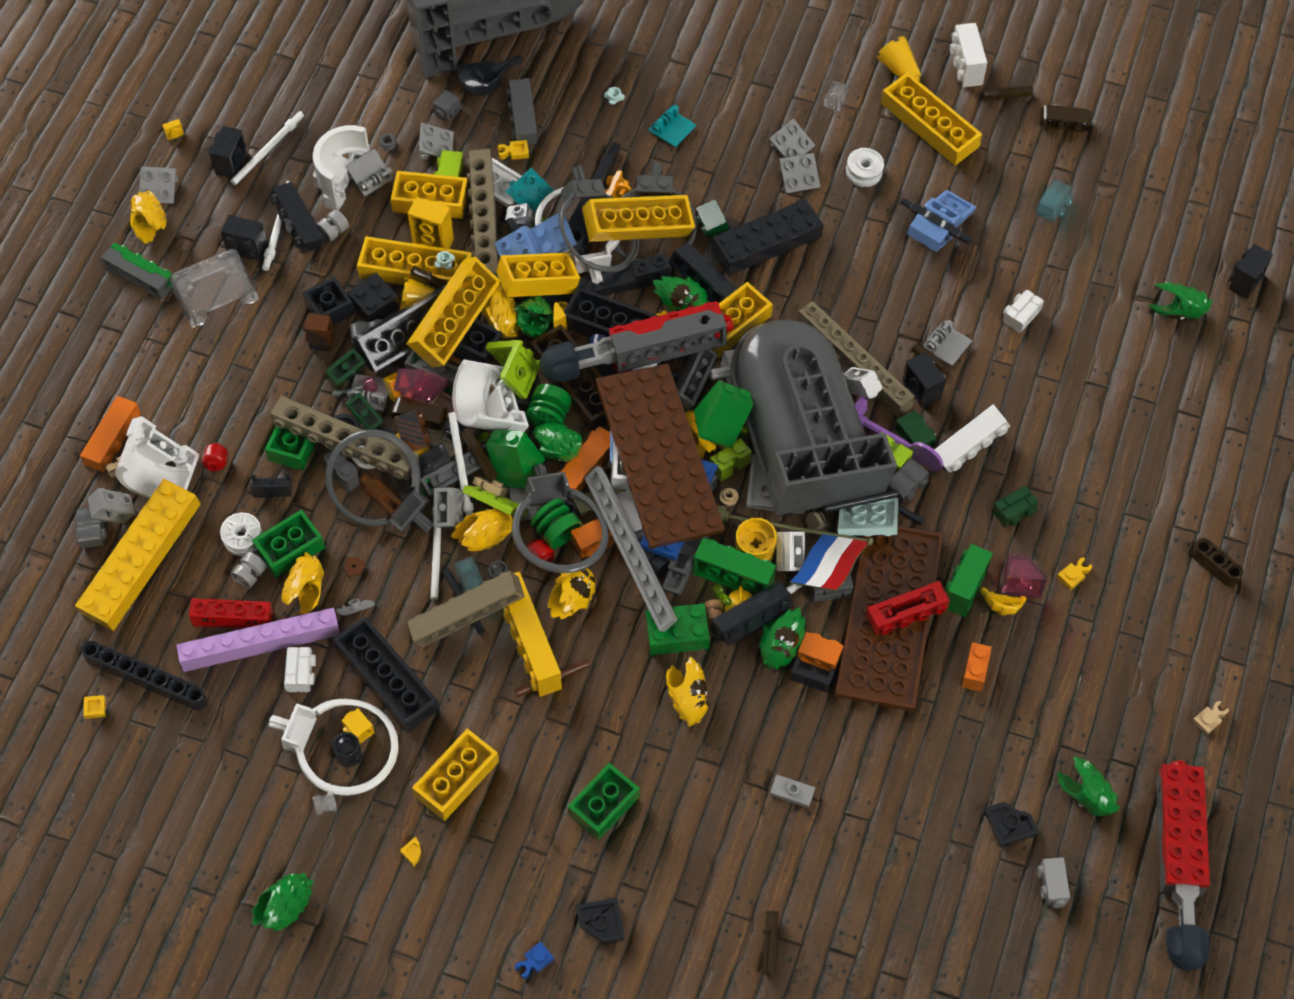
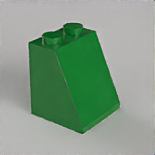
(723, 413)
(513, 457)

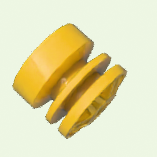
(757, 533)

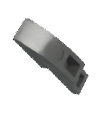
(681, 568)

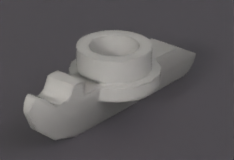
(354, 606)

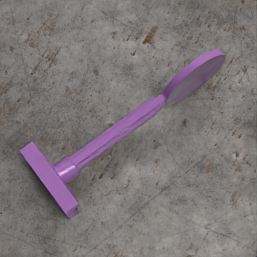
(921, 452)

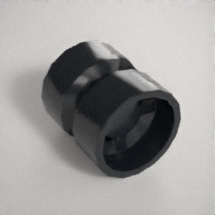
(658, 563)
(347, 749)

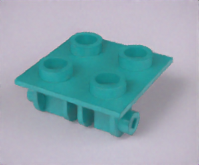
(672, 126)
(529, 189)

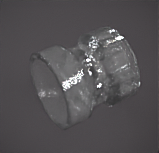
(325, 803)

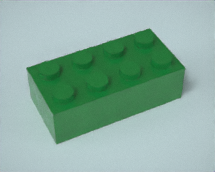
(732, 568)

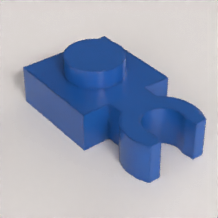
(536, 959)

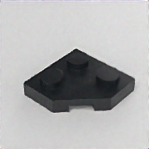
(1010, 824)
(601, 920)

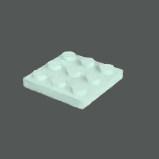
(870, 519)

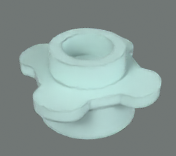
(614, 95)
(444, 256)

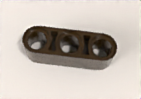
(1065, 118)
(433, 414)
(1214, 553)

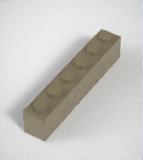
(466, 608)

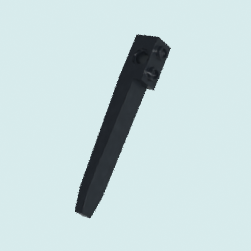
(577, 221)
(638, 275)

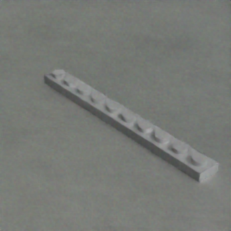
(631, 549)

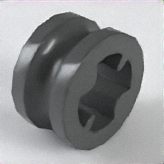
(385, 137)

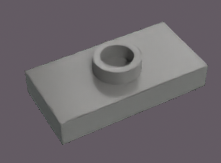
(792, 791)

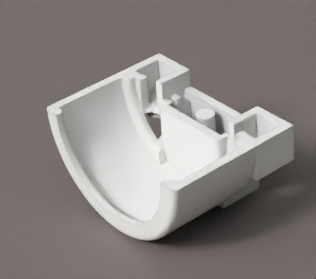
(329, 164)
(480, 409)
(145, 456)

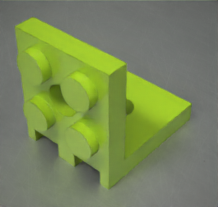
(515, 357)

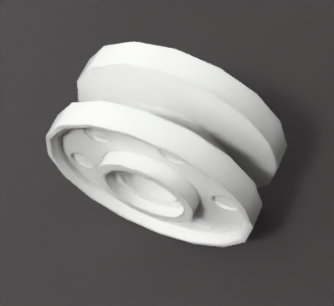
(864, 167)
(238, 524)

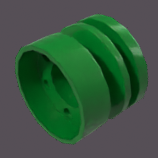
(548, 405)
(555, 523)

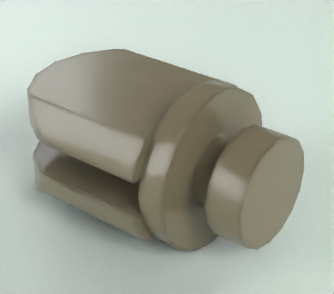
(817, 521)

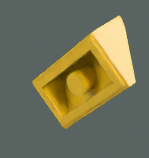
(559, 316)

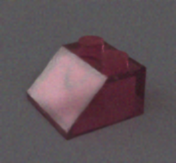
(419, 384)
(1022, 577)

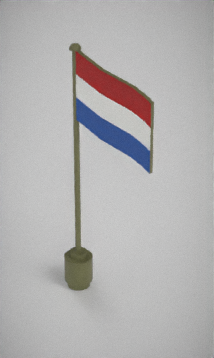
(827, 561)

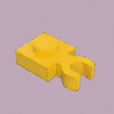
(516, 150)
(1072, 575)

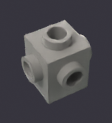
(522, 215)

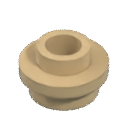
(728, 501)

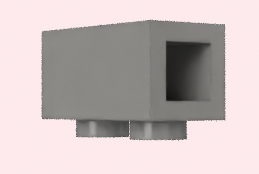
(1055, 882)

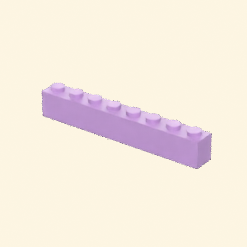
(258, 639)

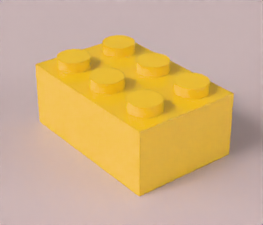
(430, 224)

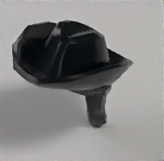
(485, 76)

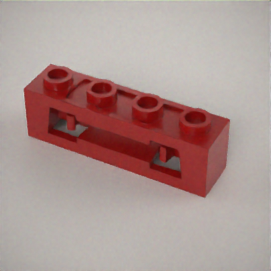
(229, 613)
(881, 614)

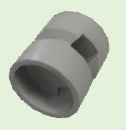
(332, 225)
(250, 567)

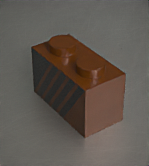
(319, 332)
(412, 430)

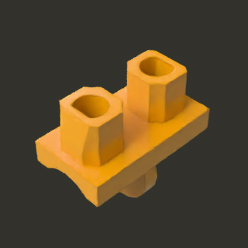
(617, 185)

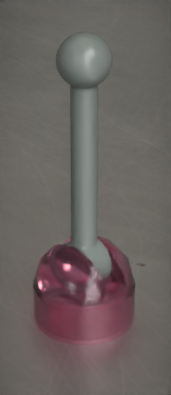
(368, 385)

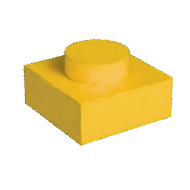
(173, 129)
(94, 707)

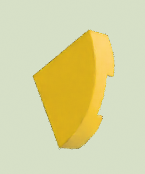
(412, 851)

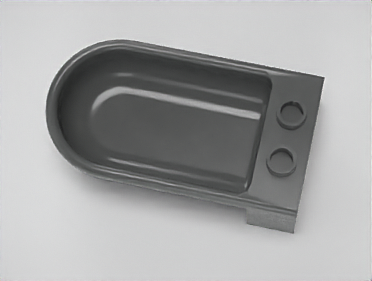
(447, 24)
(806, 420)

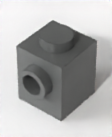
(446, 106)

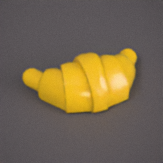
(1002, 603)

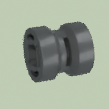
(496, 568)

